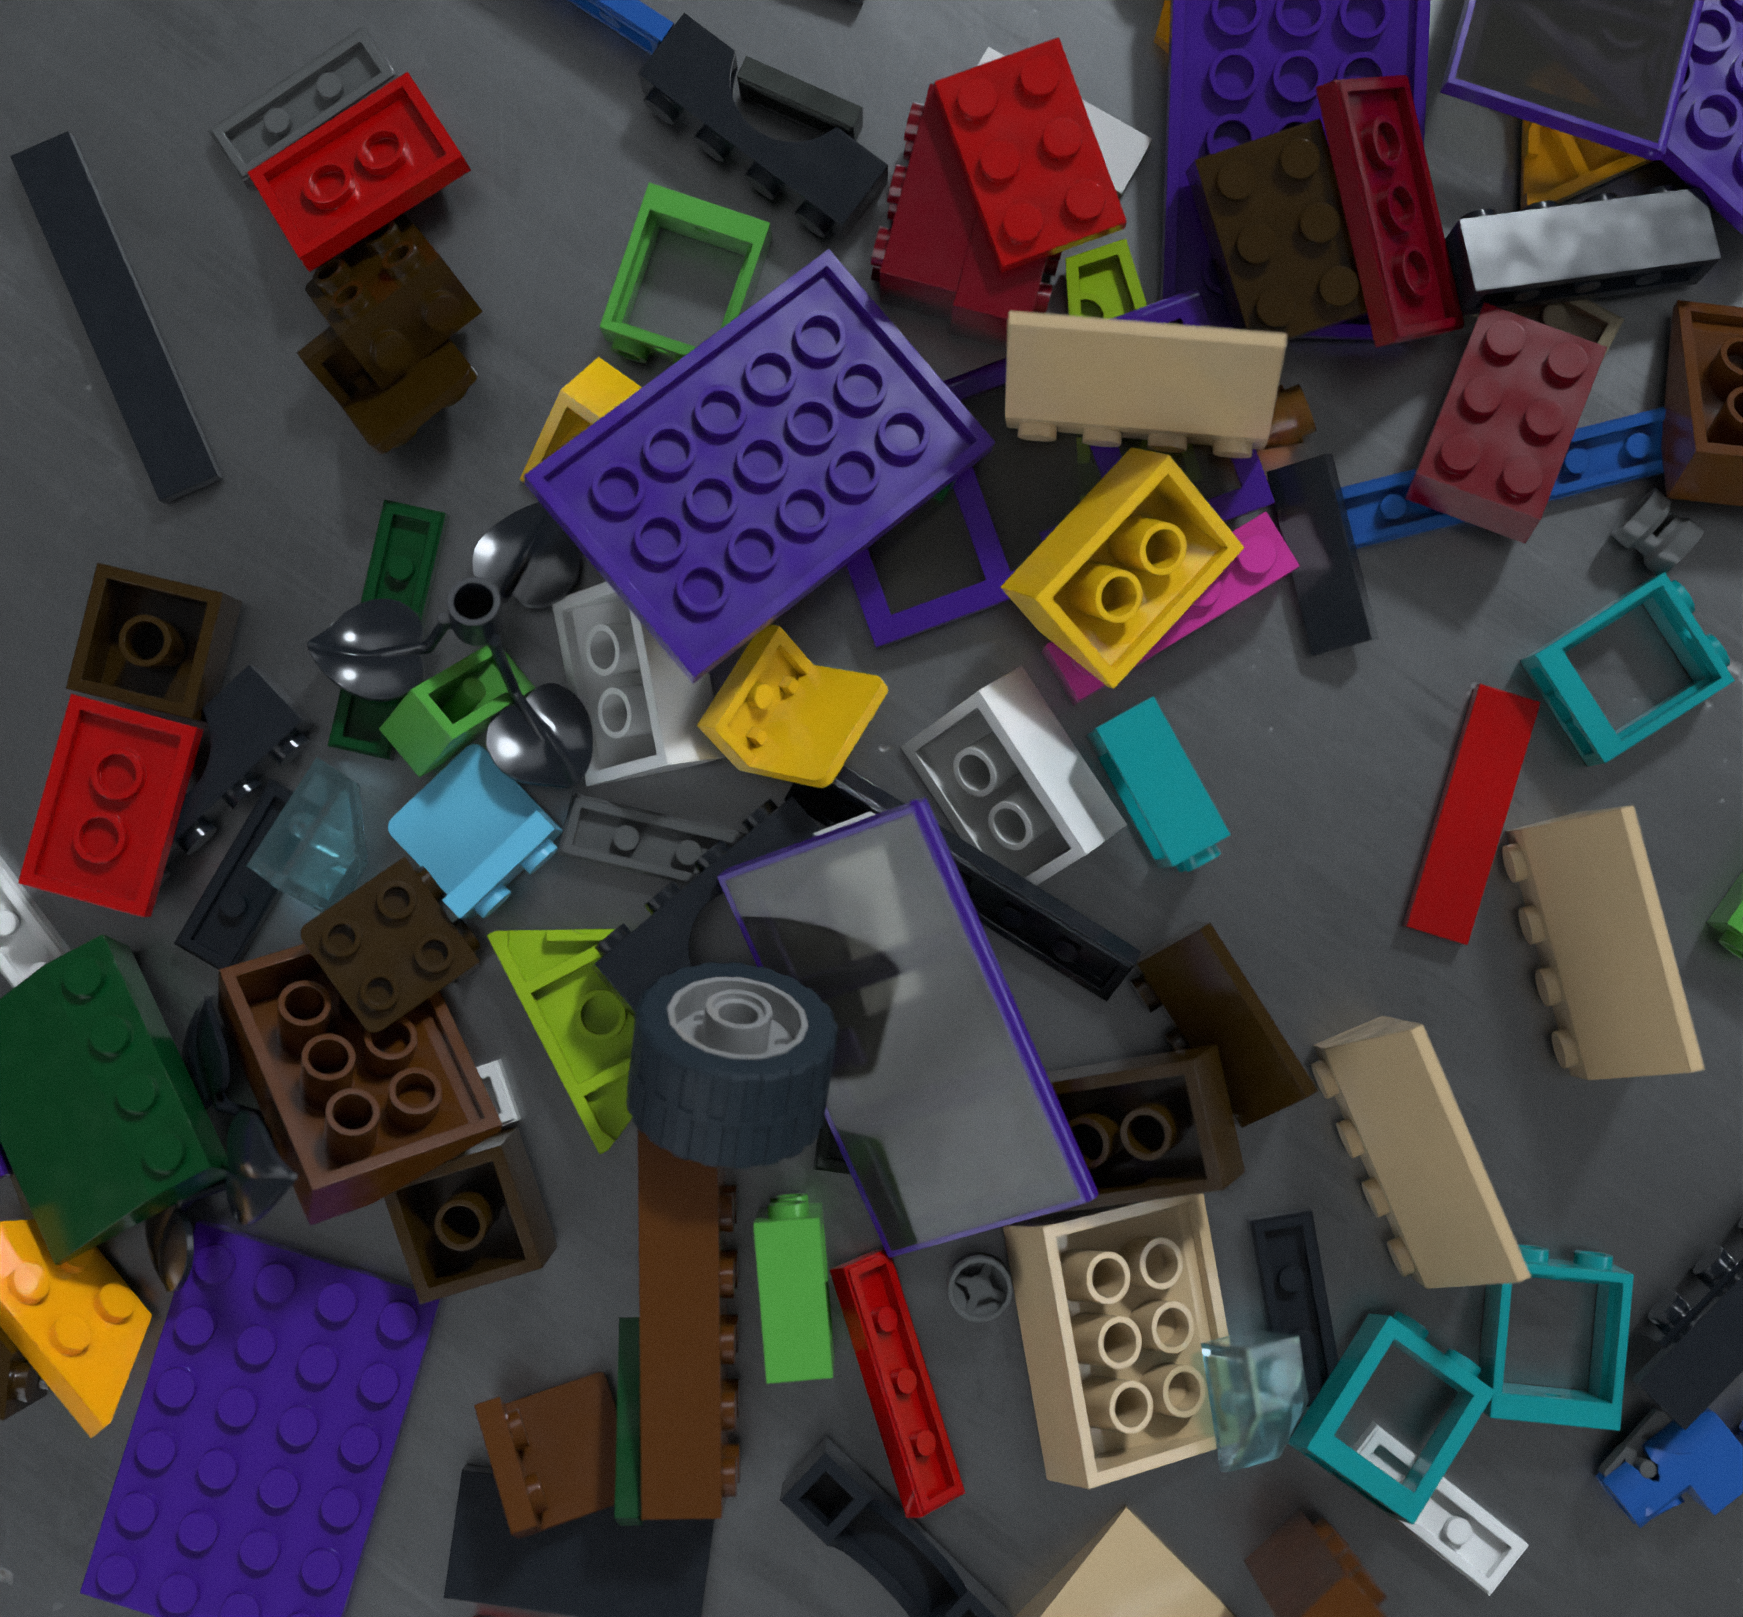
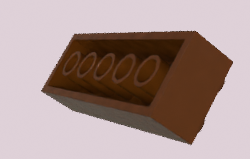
(686, 1336)

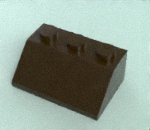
(1213, 1004)

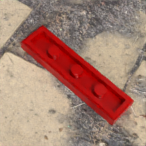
(1471, 814)
(897, 1383)

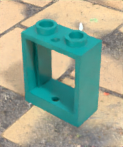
(1574, 705)
(1159, 787)
(1602, 1403)
(1317, 1429)

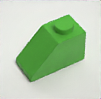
(450, 710)

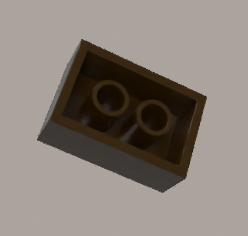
(1279, 233)
(1152, 1125)

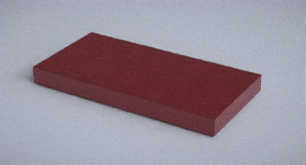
(1390, 208)

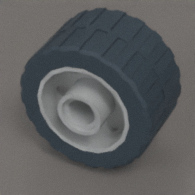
(730, 1065)

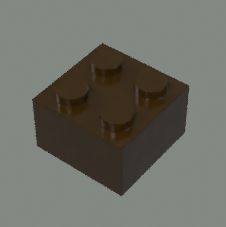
(153, 642)
(472, 1220)

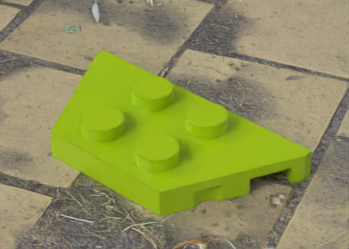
(576, 1020)

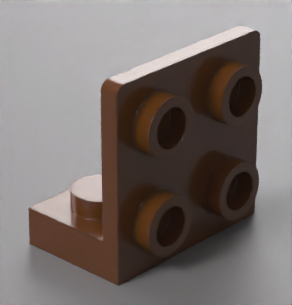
(552, 1453)

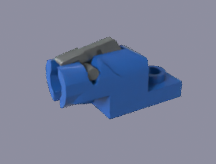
(1664, 1461)

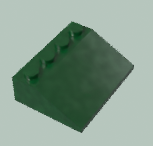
(98, 1101)

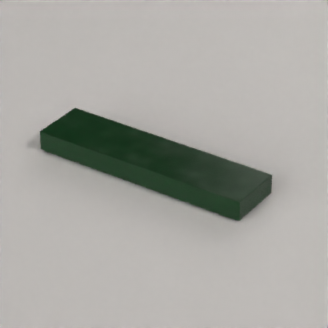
(402, 570)

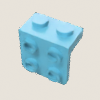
(475, 832)

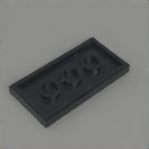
(578, 1566)

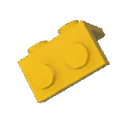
(788, 715)

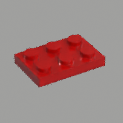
(1030, 154)
(358, 171)
(110, 806)

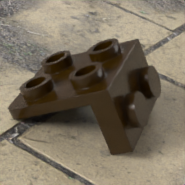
(391, 299)
(393, 414)
(391, 945)

